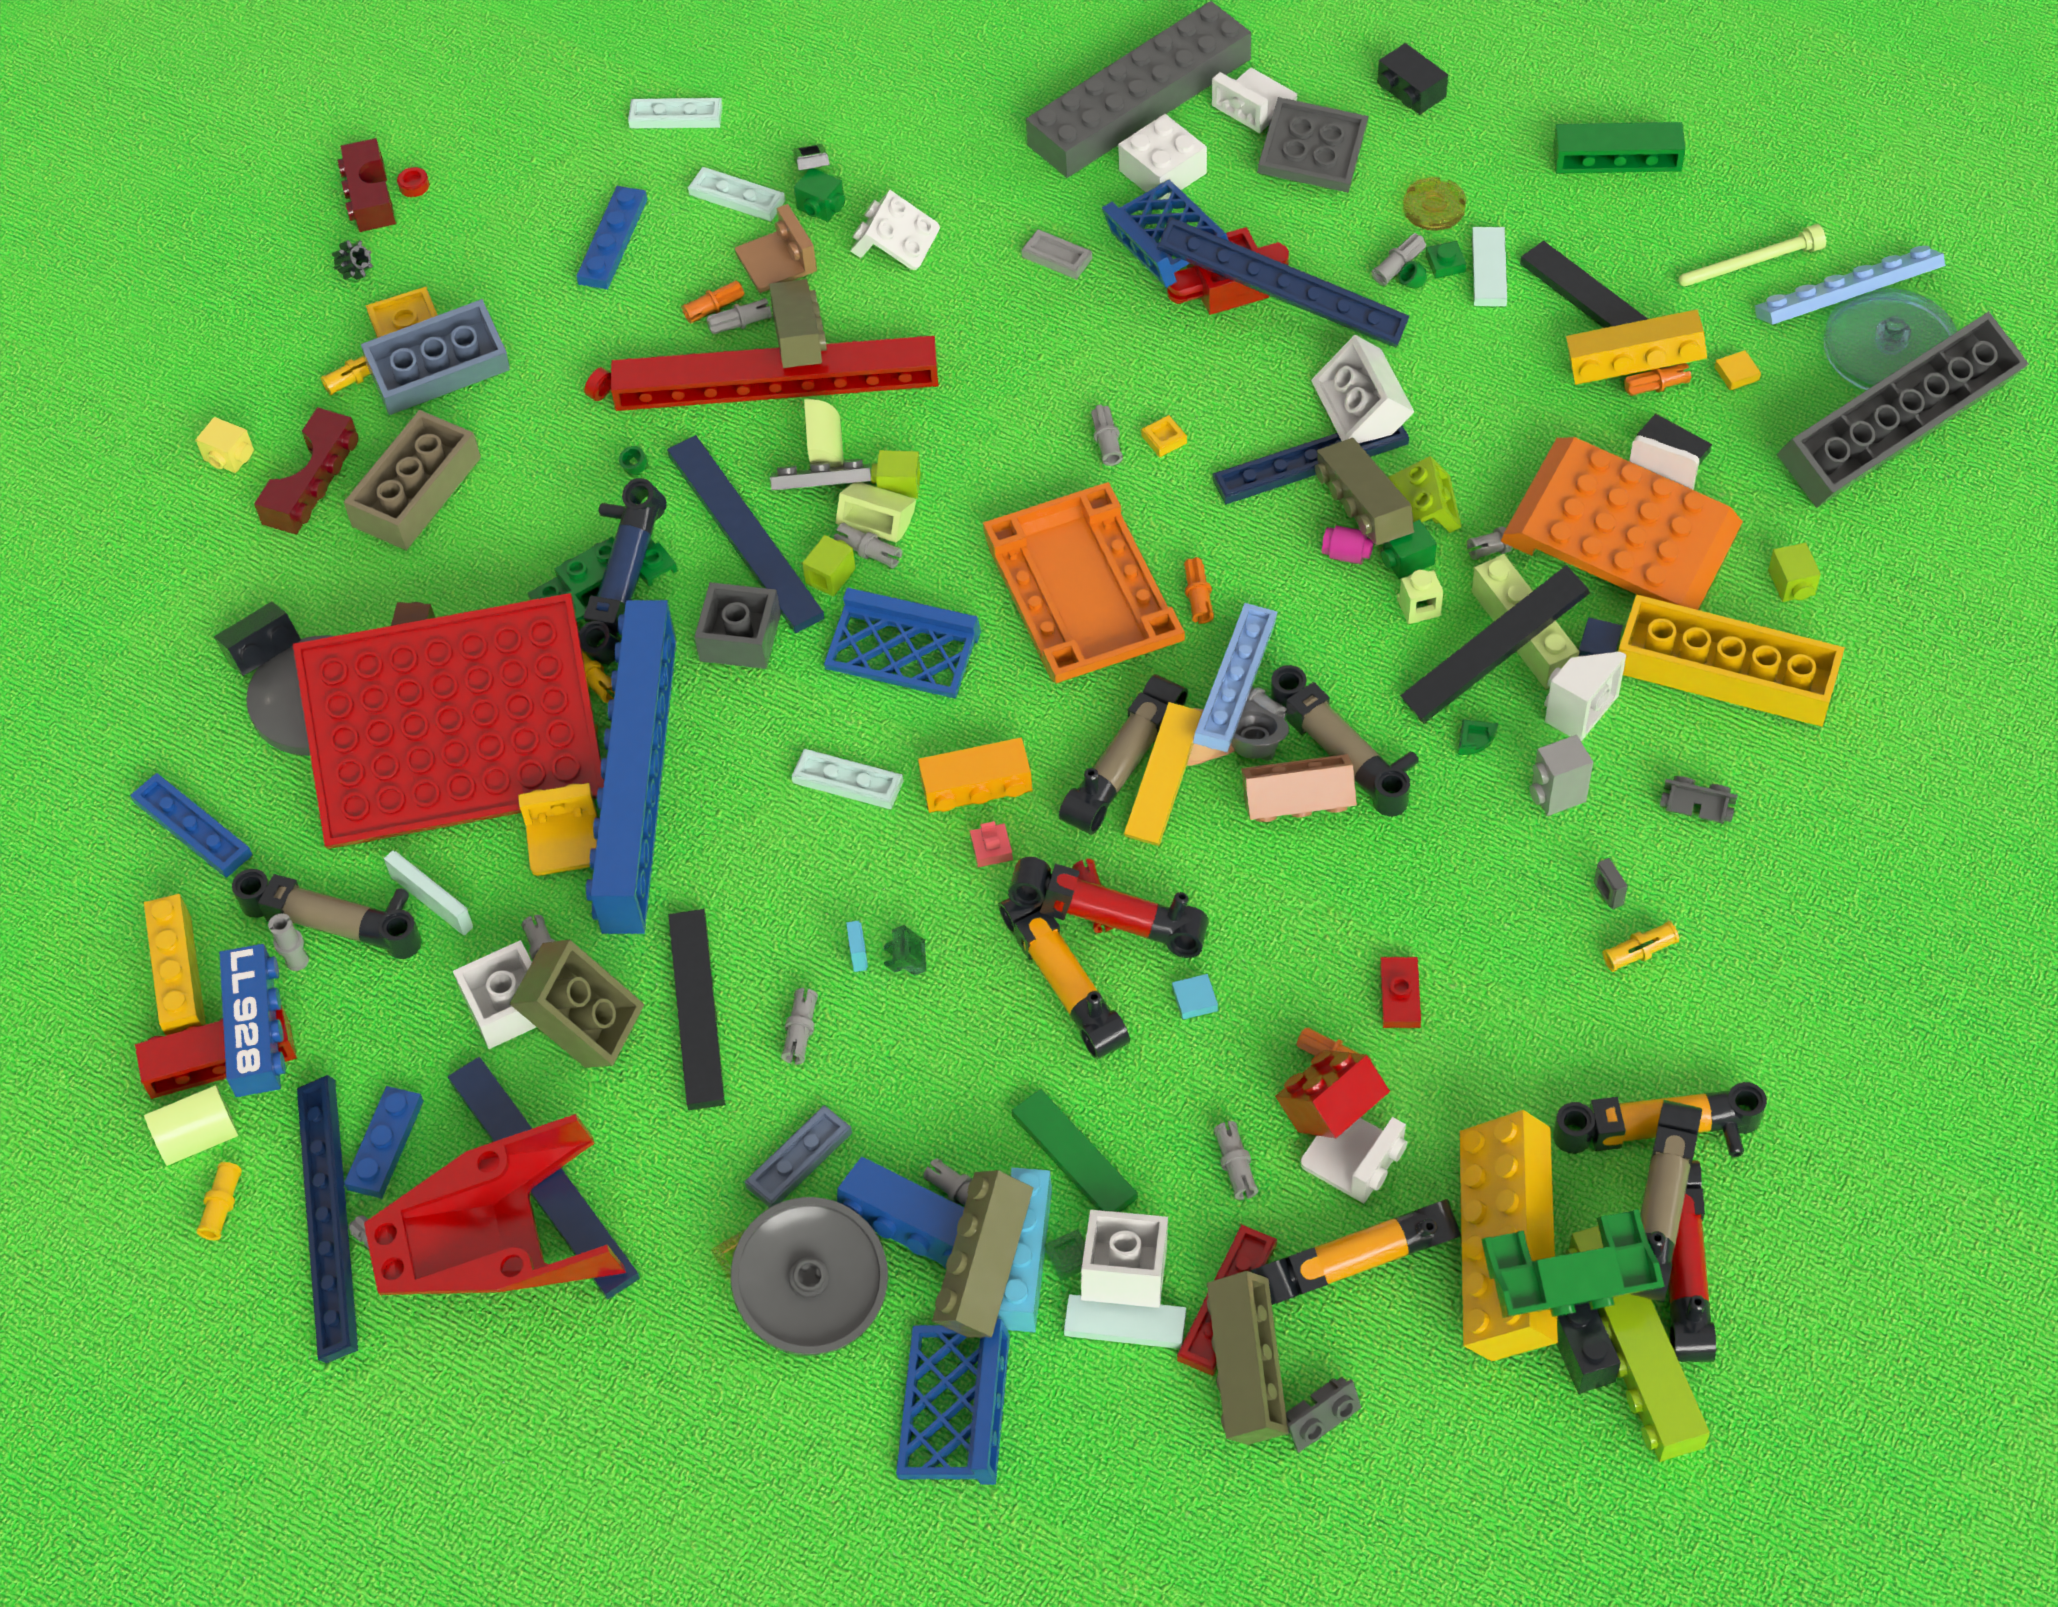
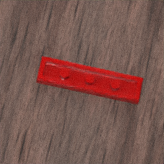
(1247, 1252)

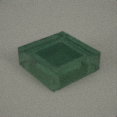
(1066, 1254)

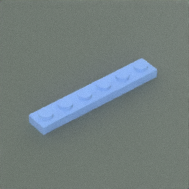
(1843, 287)
(1235, 678)

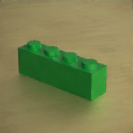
(1619, 147)

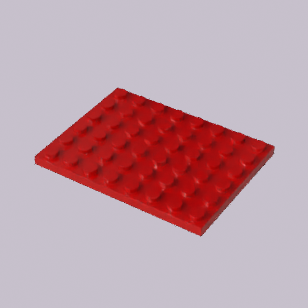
(446, 719)

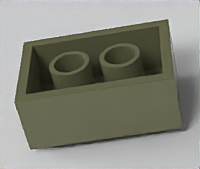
(577, 1004)

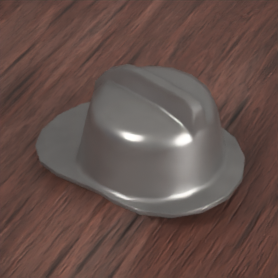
(1258, 732)

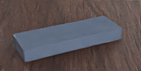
(798, 1157)

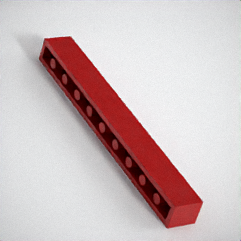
(760, 374)

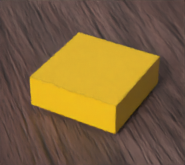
(1737, 370)
(1164, 436)

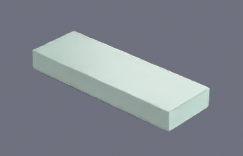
(675, 113)
(736, 194)
(1489, 266)
(847, 778)
(428, 892)
(1125, 1323)

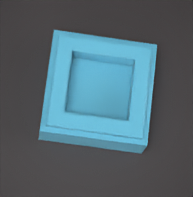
(857, 946)
(1195, 996)

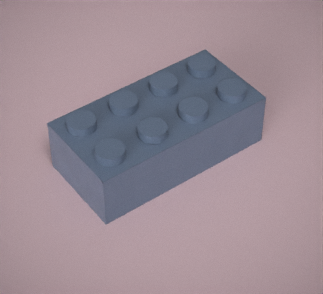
(435, 357)

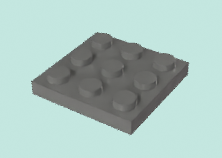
(1313, 144)

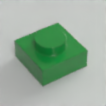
(1446, 259)

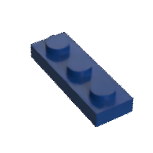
(383, 1142)

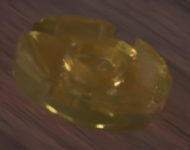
(1434, 204)

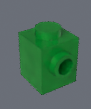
(819, 194)
(1410, 552)

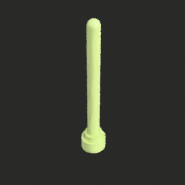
(1810, 239)

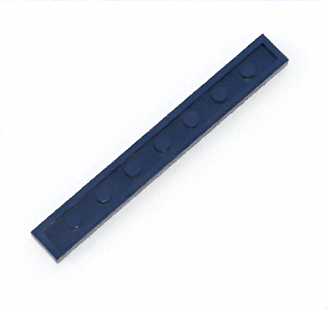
(1283, 282)
(745, 533)
(554, 1194)
(327, 1220)

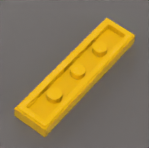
(1163, 774)

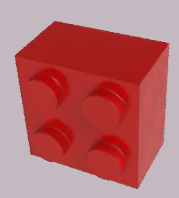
(1332, 1093)

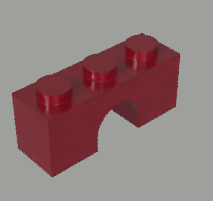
(366, 185)

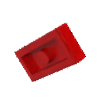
(1400, 992)

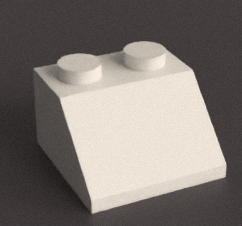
(1583, 692)

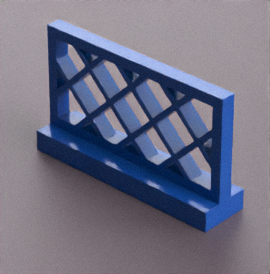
(1144, 242)
(916, 619)
(986, 1411)

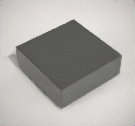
(1610, 883)

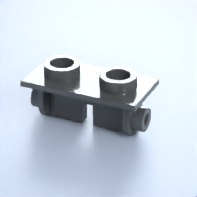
(1712, 800)
(1333, 1404)

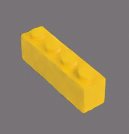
(1636, 347)
(174, 964)

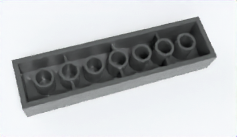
(1138, 89)
(1902, 409)

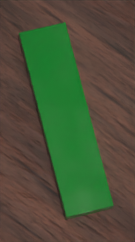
(1074, 1153)

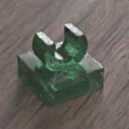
(907, 951)

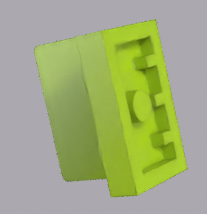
(1429, 493)

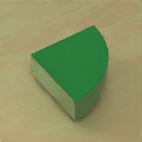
(1476, 736)

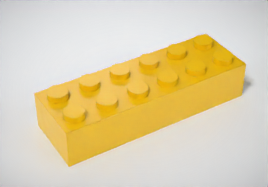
(1730, 660)
(1504, 1192)

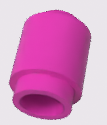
(1347, 544)

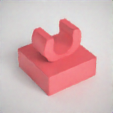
(991, 844)

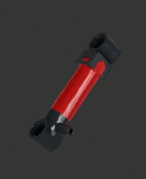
(1062, 893)
(1691, 1325)

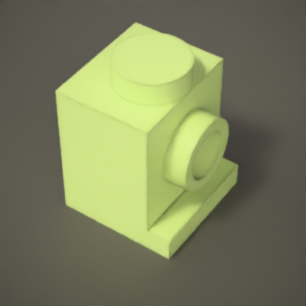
(1419, 587)

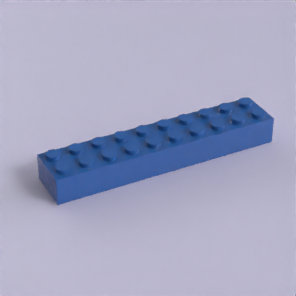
(632, 768)

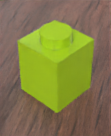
(897, 472)
(829, 565)
(1794, 572)

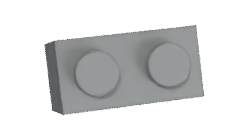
(1561, 775)

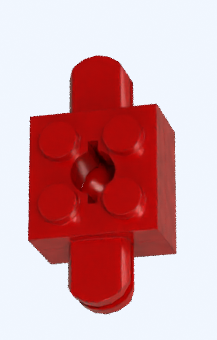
(1218, 291)

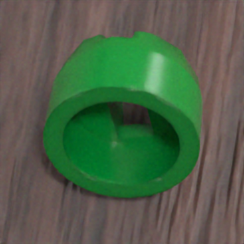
(1413, 275)
(627, 454)

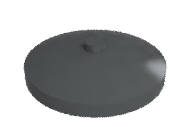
(276, 703)
(809, 1276)

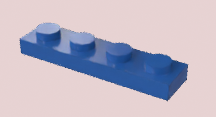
(612, 237)
(191, 825)

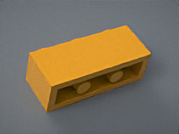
(975, 775)

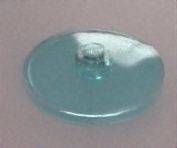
(1882, 333)

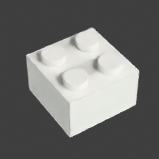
(1162, 153)
(489, 988)
(1124, 1258)

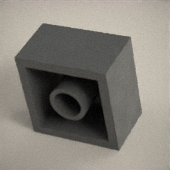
(737, 625)

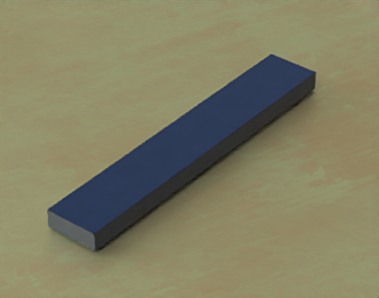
(1289, 466)

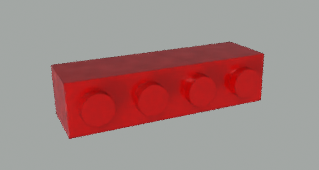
(193, 1057)

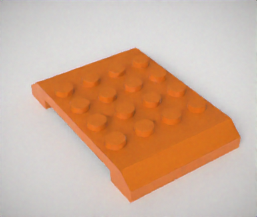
(1623, 524)
(1081, 583)

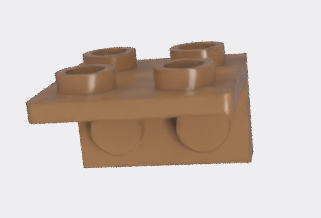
(779, 255)

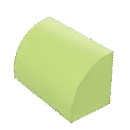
(823, 433)
(875, 510)
(191, 1125)

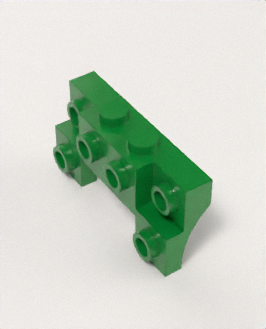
(585, 572)
(1560, 1282)

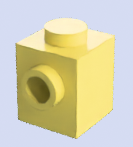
(225, 445)

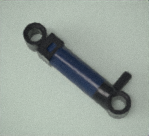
(622, 566)

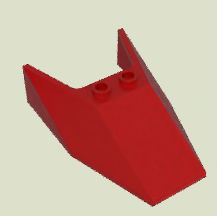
(476, 1223)

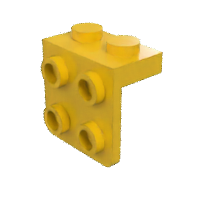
(559, 828)

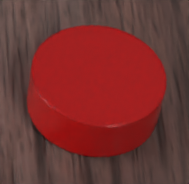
(413, 182)
(598, 384)

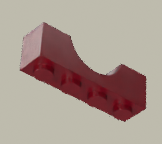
(290, 500)

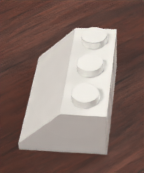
(1362, 392)

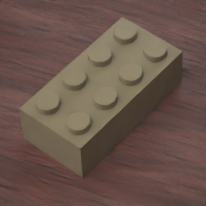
(412, 480)

